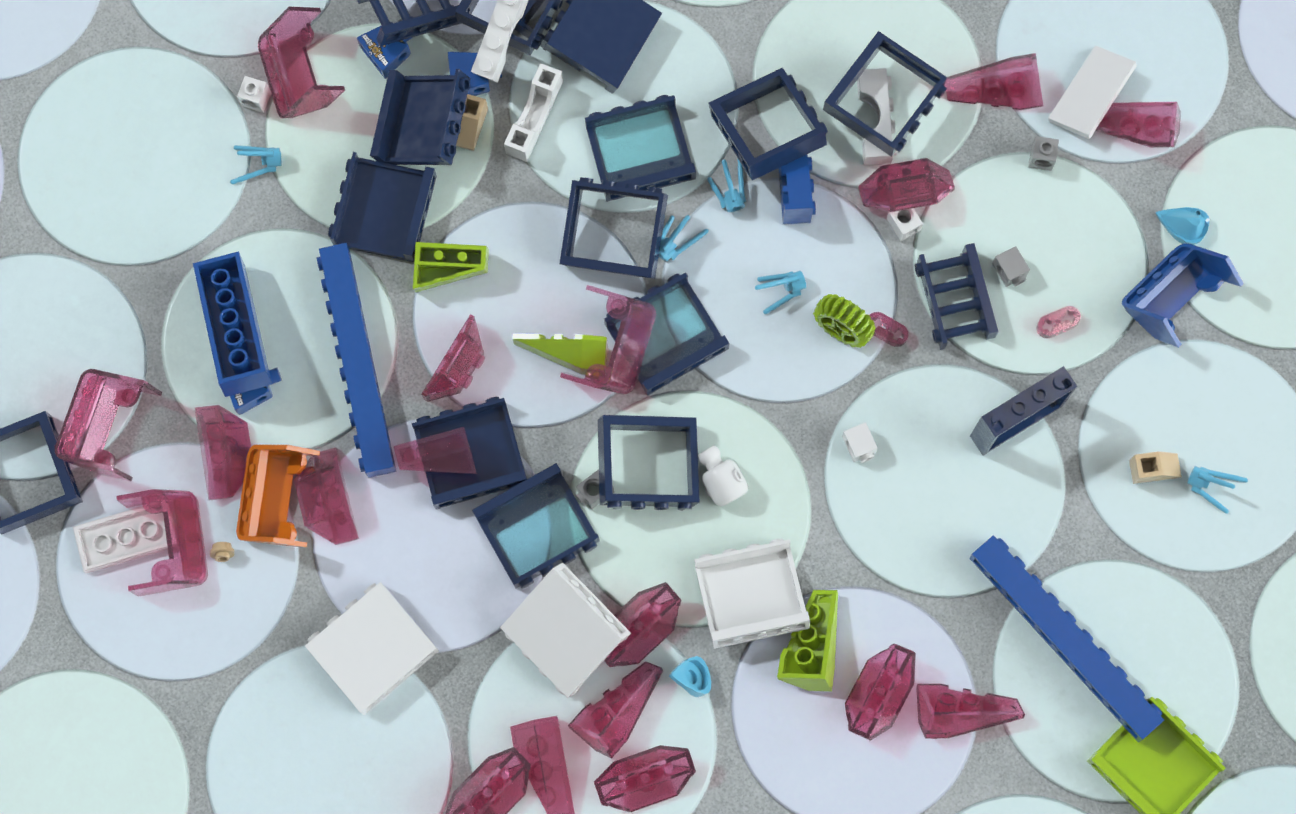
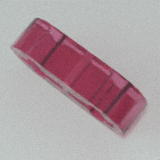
(1057, 316)
(892, 325)

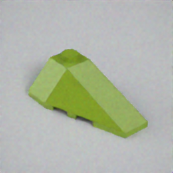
(574, 354)
(811, 652)

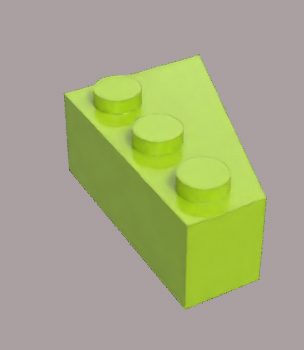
(447, 263)

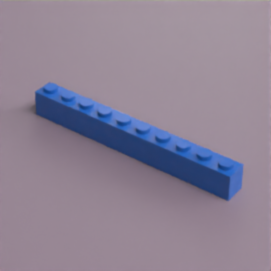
(357, 361)
(1066, 638)

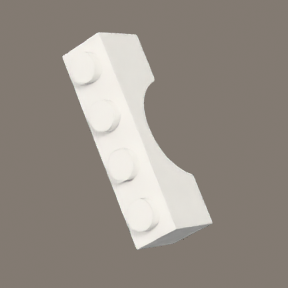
(494, 45)
(873, 89)
(539, 103)

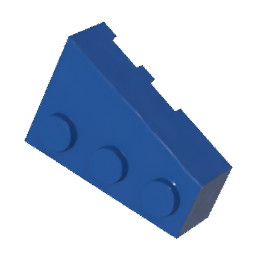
(797, 191)

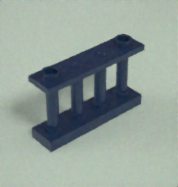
(410, 25)
(973, 281)

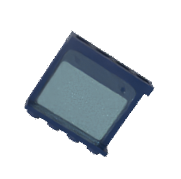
(640, 145)
(680, 336)
(536, 526)

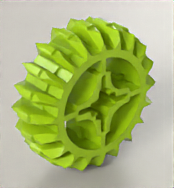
(844, 320)

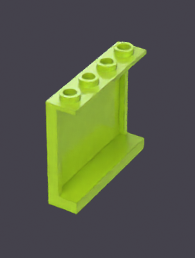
(1159, 771)

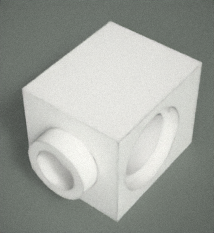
(254, 94)
(905, 230)
(860, 443)

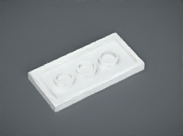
(1092, 92)
(120, 538)

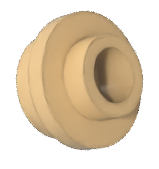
(222, 551)

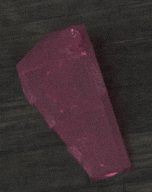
(1003, 83)
(1143, 123)
(955, 713)
(612, 719)
(543, 748)

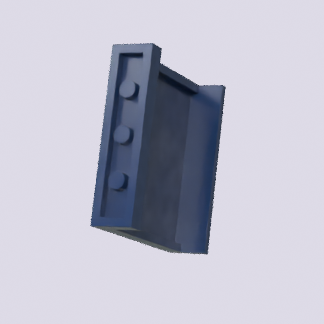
(602, 36)
(420, 119)
(382, 208)
(492, 449)

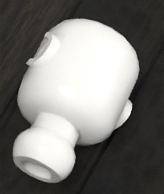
(723, 479)

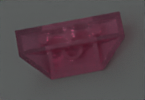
(906, 185)
(458, 364)
(224, 450)
(326, 499)
(650, 619)
(880, 691)
(645, 778)
(493, 786)

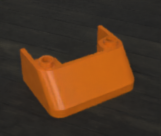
(268, 492)

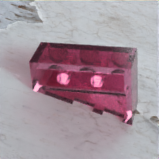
(438, 453)

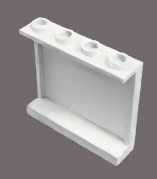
(751, 593)
(564, 630)
(371, 647)

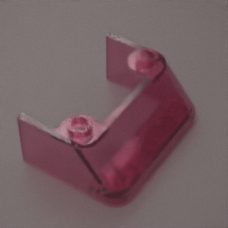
(289, 67)
(629, 348)
(92, 417)
(184, 540)

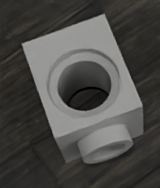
(1043, 153)
(1011, 267)
(582, 488)

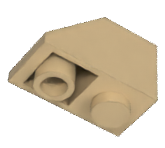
(472, 122)
(1154, 467)

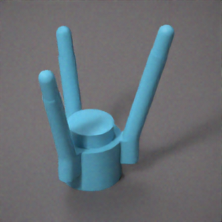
(269, 157)
(733, 199)
(667, 246)
(792, 282)
(1202, 477)

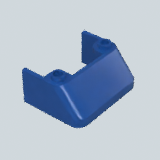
(1174, 284)

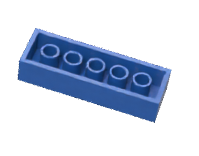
(232, 324)

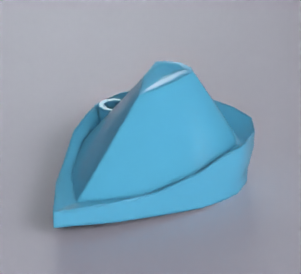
(1185, 224)
(693, 676)

